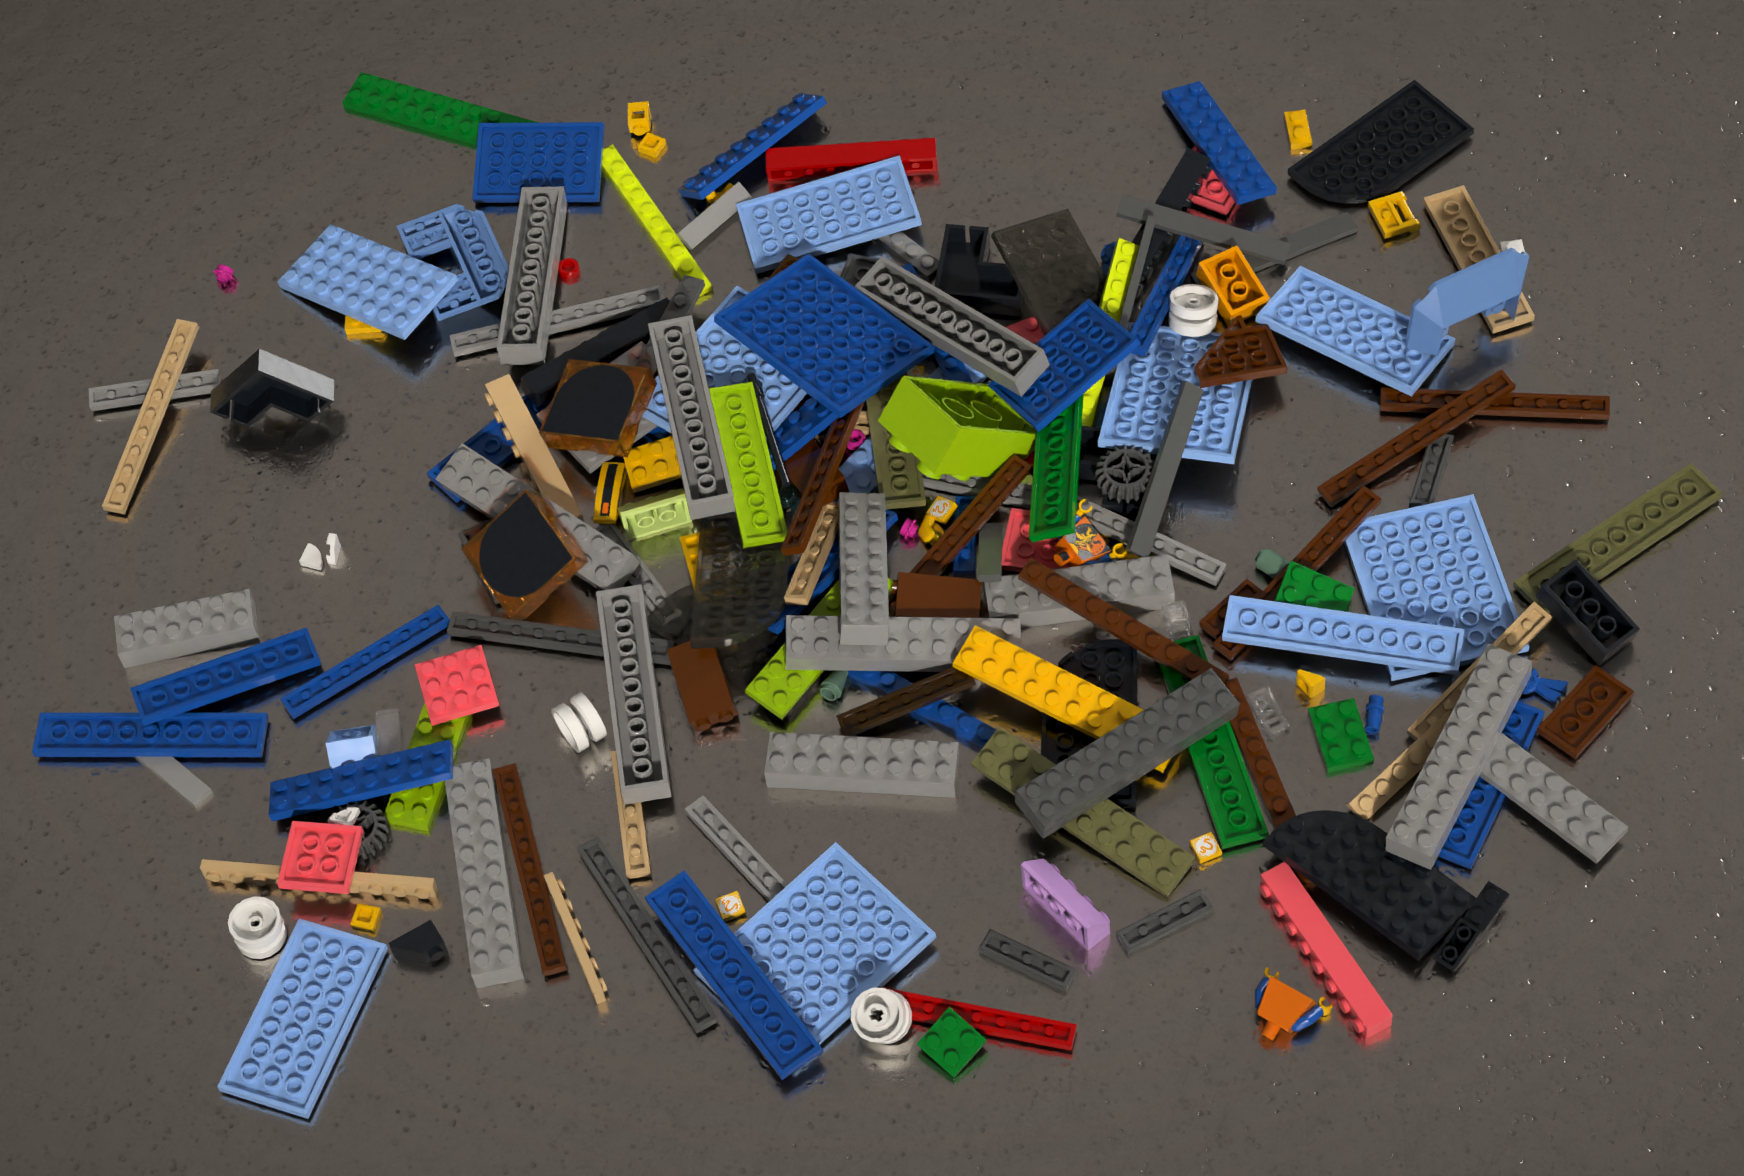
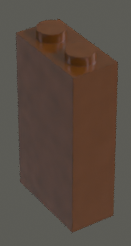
(800, 467)
(935, 596)
(702, 685)

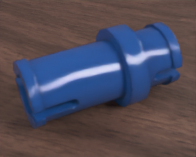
(1374, 710)

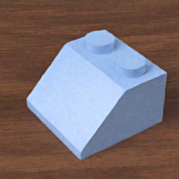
(351, 745)

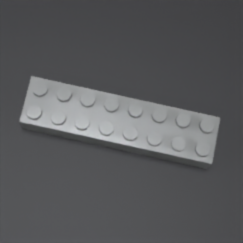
(863, 569)
(1125, 584)
(862, 764)

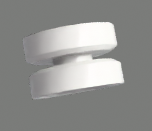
(1193, 310)
(579, 722)
(257, 927)
(895, 1018)

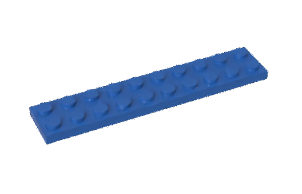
(172, 737)
(733, 975)

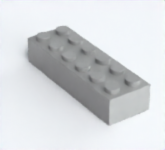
(186, 628)

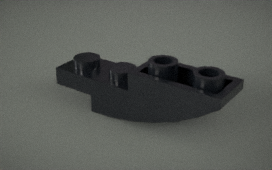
(1472, 927)

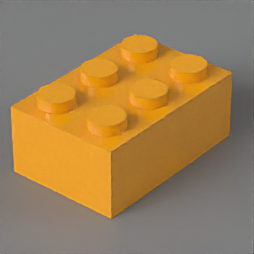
(1234, 283)

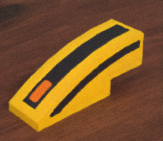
(609, 492)

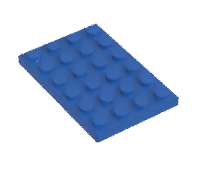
(538, 156)
(1079, 355)

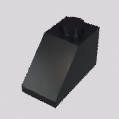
(419, 945)

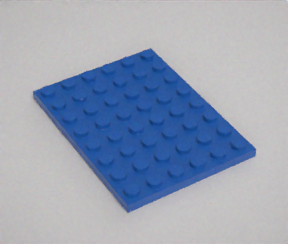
(824, 335)

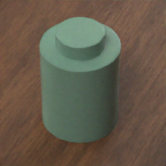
(1270, 562)

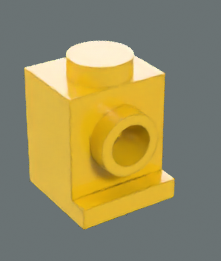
(639, 122)

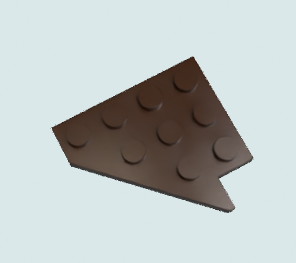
(1240, 355)

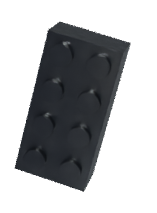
(1587, 612)

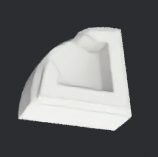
(335, 546)
(311, 557)
(345, 817)

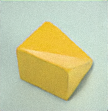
(1310, 683)

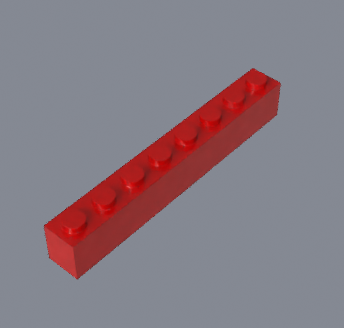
(831, 159)

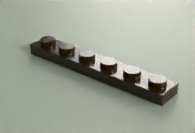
(904, 701)

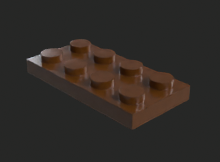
(1585, 711)

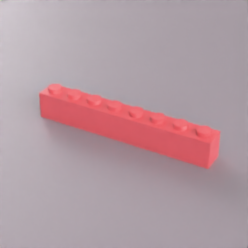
(1325, 950)

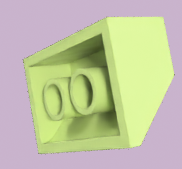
(654, 514)

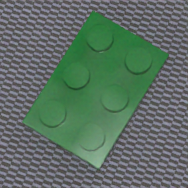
(1312, 589)
(1340, 735)

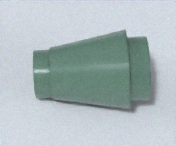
(833, 684)

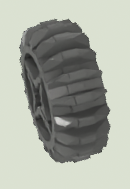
(1112, 478)
(369, 819)

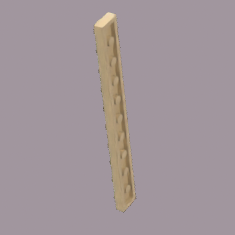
(150, 417)
(364, 882)

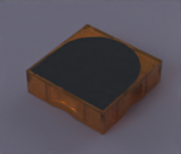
(598, 407)
(524, 555)

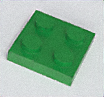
(951, 1042)

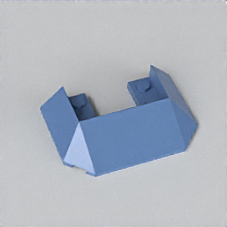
(475, 251)
(1479, 288)

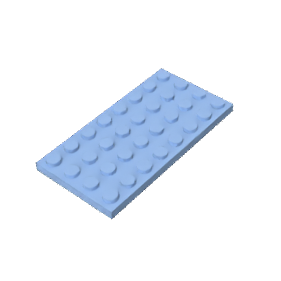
(829, 213)
(367, 281)
(1350, 330)
(302, 1018)

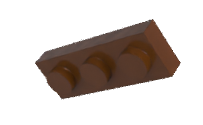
(1214, 621)

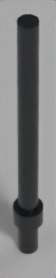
(769, 432)

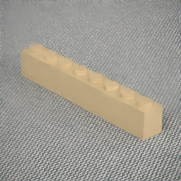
(528, 444)

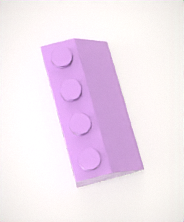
(1064, 902)

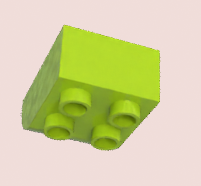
(955, 427)

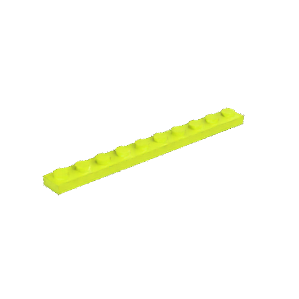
(651, 217)
(1112, 304)

